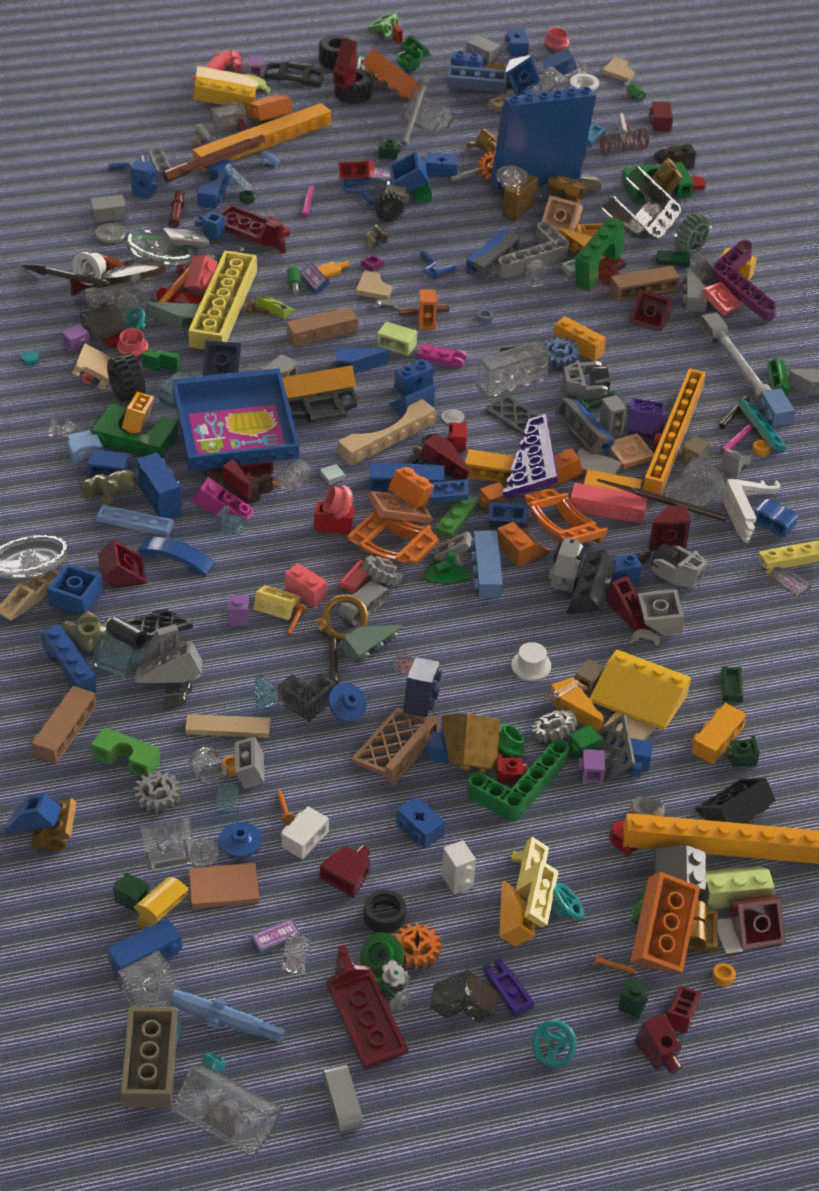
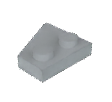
(161, 642)

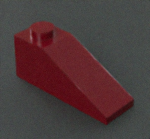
(625, 603)

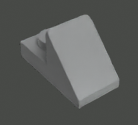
(704, 268)
(734, 461)
(457, 544)

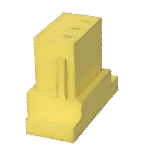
(518, 856)

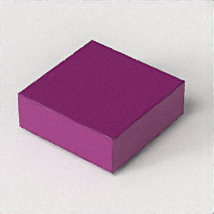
(372, 263)

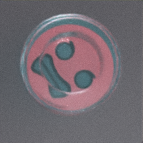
(403, 663)

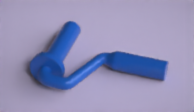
(116, 165)
(347, 184)
(434, 272)

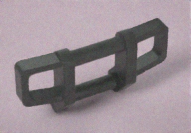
(286, 64)
(339, 410)

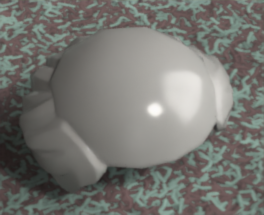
(647, 806)

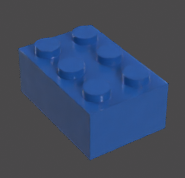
(159, 486)

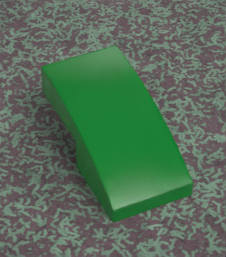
(160, 359)

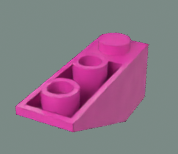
(214, 497)

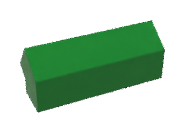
(779, 375)

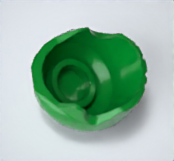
(409, 59)

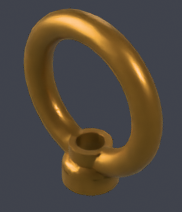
(324, 623)

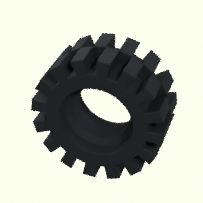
(385, 199)

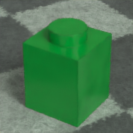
(582, 740)

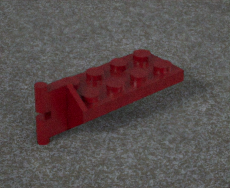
(254, 227)
(364, 1012)

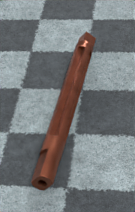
(213, 158)

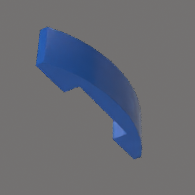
(178, 551)

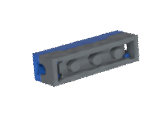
(486, 258)
(584, 426)

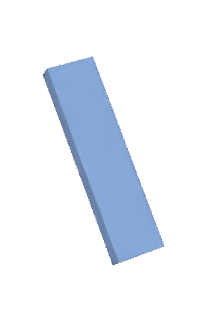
(135, 520)

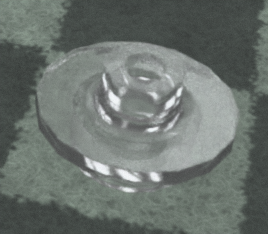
(511, 177)

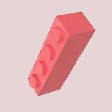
(608, 503)

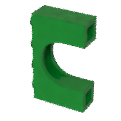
(683, 189)
(606, 242)
(157, 440)

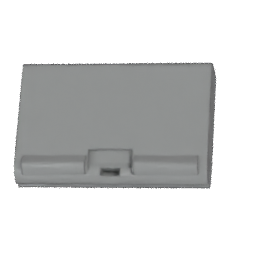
(182, 237)
(598, 463)

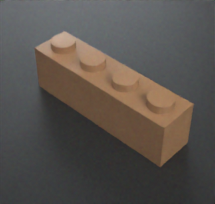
(653, 280)
(321, 327)
(63, 725)

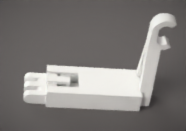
(738, 506)

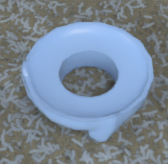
(269, 158)

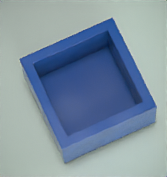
(409, 172)

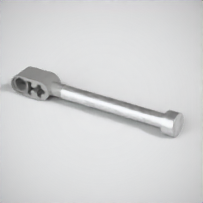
(716, 328)

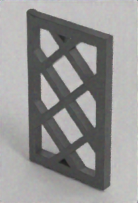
(515, 405)
(611, 728)

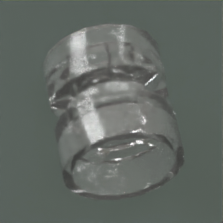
(294, 475)

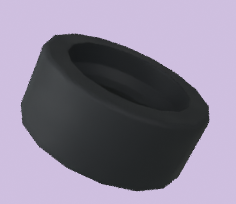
(384, 897)

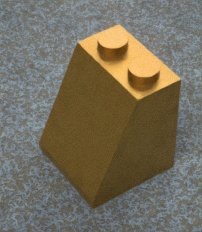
(520, 200)
(471, 741)

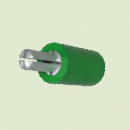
(635, 91)
(294, 279)

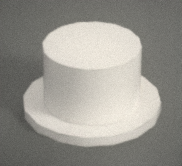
(584, 80)
(89, 265)
(531, 662)

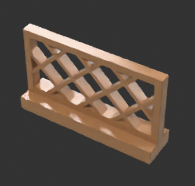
(409, 749)

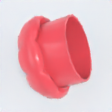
(556, 39)
(132, 342)
(338, 501)

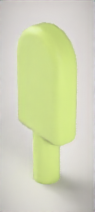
(261, 84)

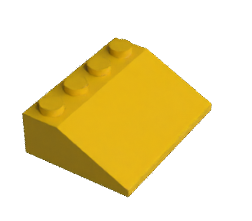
(223, 87)
(641, 689)

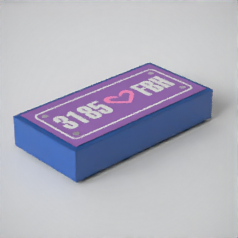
(314, 277)

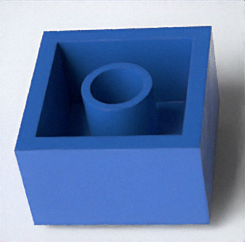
(75, 589)

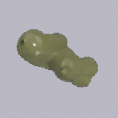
(108, 485)

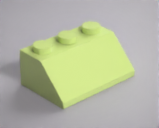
(736, 884)

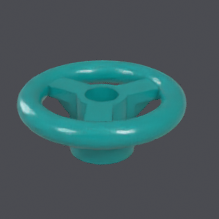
(138, 321)
(564, 902)
(562, 1040)

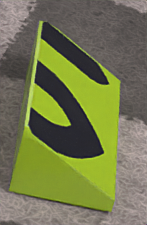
(274, 306)

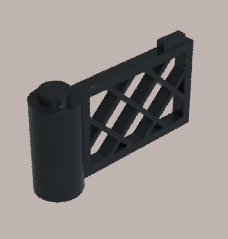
(139, 630)

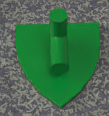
(446, 571)

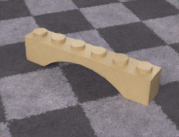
(362, 446)

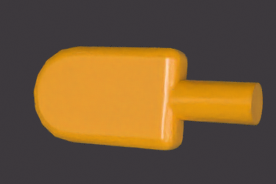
(332, 269)

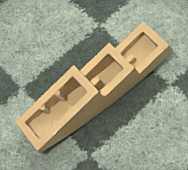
(27, 595)

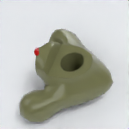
(86, 632)

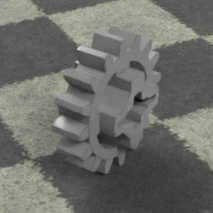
(382, 570)
(554, 726)
(157, 791)

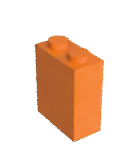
(268, 107)

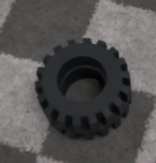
(329, 50)
(358, 91)
(125, 376)

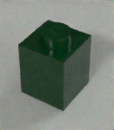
(130, 891)

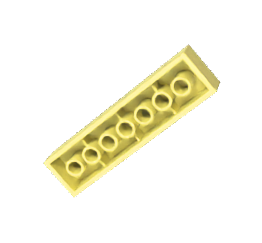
(223, 299)

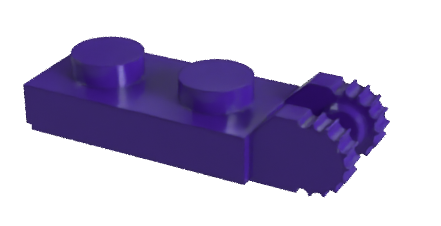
(509, 988)

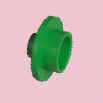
(510, 741)
(373, 948)

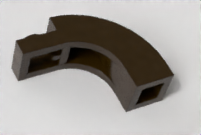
(259, 485)

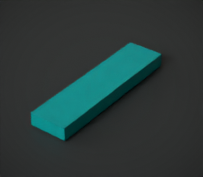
(762, 426)

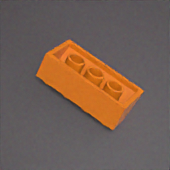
(391, 74)
(665, 923)

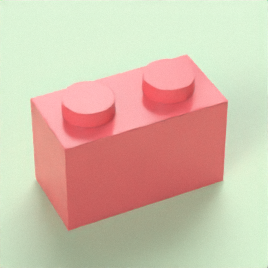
(200, 273)
(306, 584)

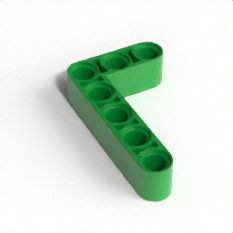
(516, 801)

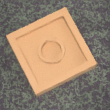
(631, 451)

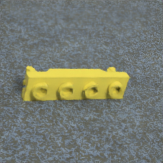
(790, 556)

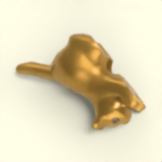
(484, 142)

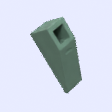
(173, 314)
(364, 639)

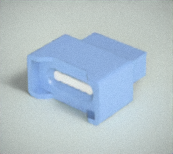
(81, 445)

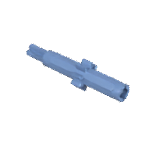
(219, 1013)

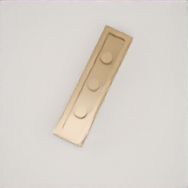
(227, 726)

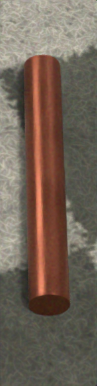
(414, 310)

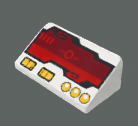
(624, 127)

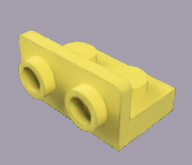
(275, 602)

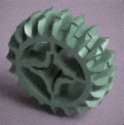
(692, 233)

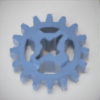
(561, 351)

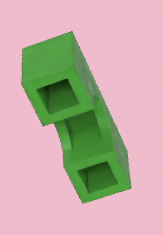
(112, 745)

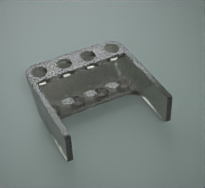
(653, 217)

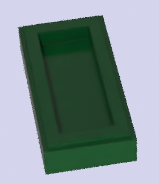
(673, 258)
(732, 684)

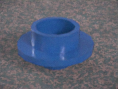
(342, 708)
(240, 839)

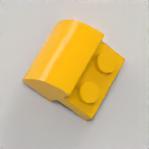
(160, 901)

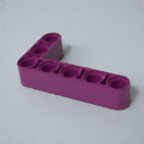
(729, 272)

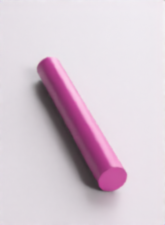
(307, 203)
(731, 444)

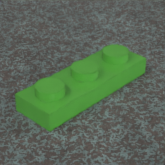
(456, 517)

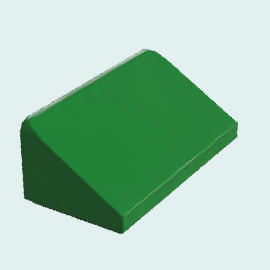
(414, 44)
(423, 194)

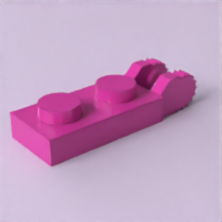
(441, 355)

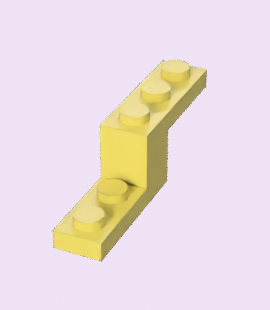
(536, 882)

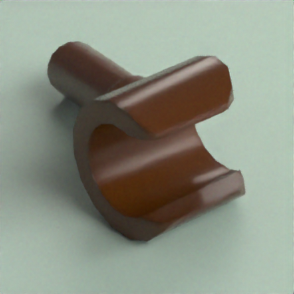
(250, 307)

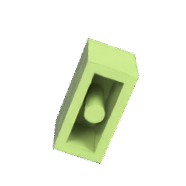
(397, 338)

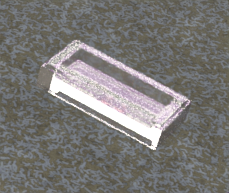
(790, 581)

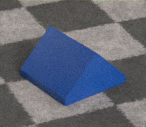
(522, 74)
(426, 393)

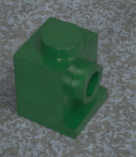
(388, 149)
(743, 752)
(633, 998)

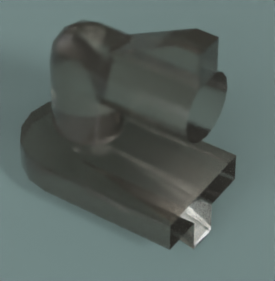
(180, 700)

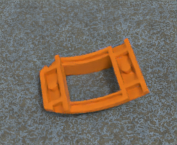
(582, 527)
(422, 538)

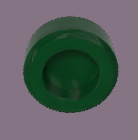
(247, 196)

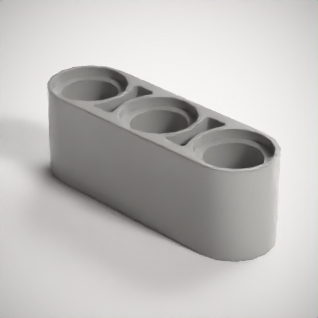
(161, 164)
(371, 594)
(342, 1098)

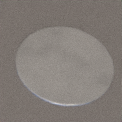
(452, 415)

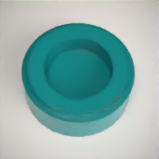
(30, 357)
(213, 1062)

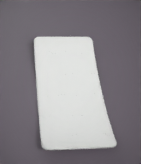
(728, 936)

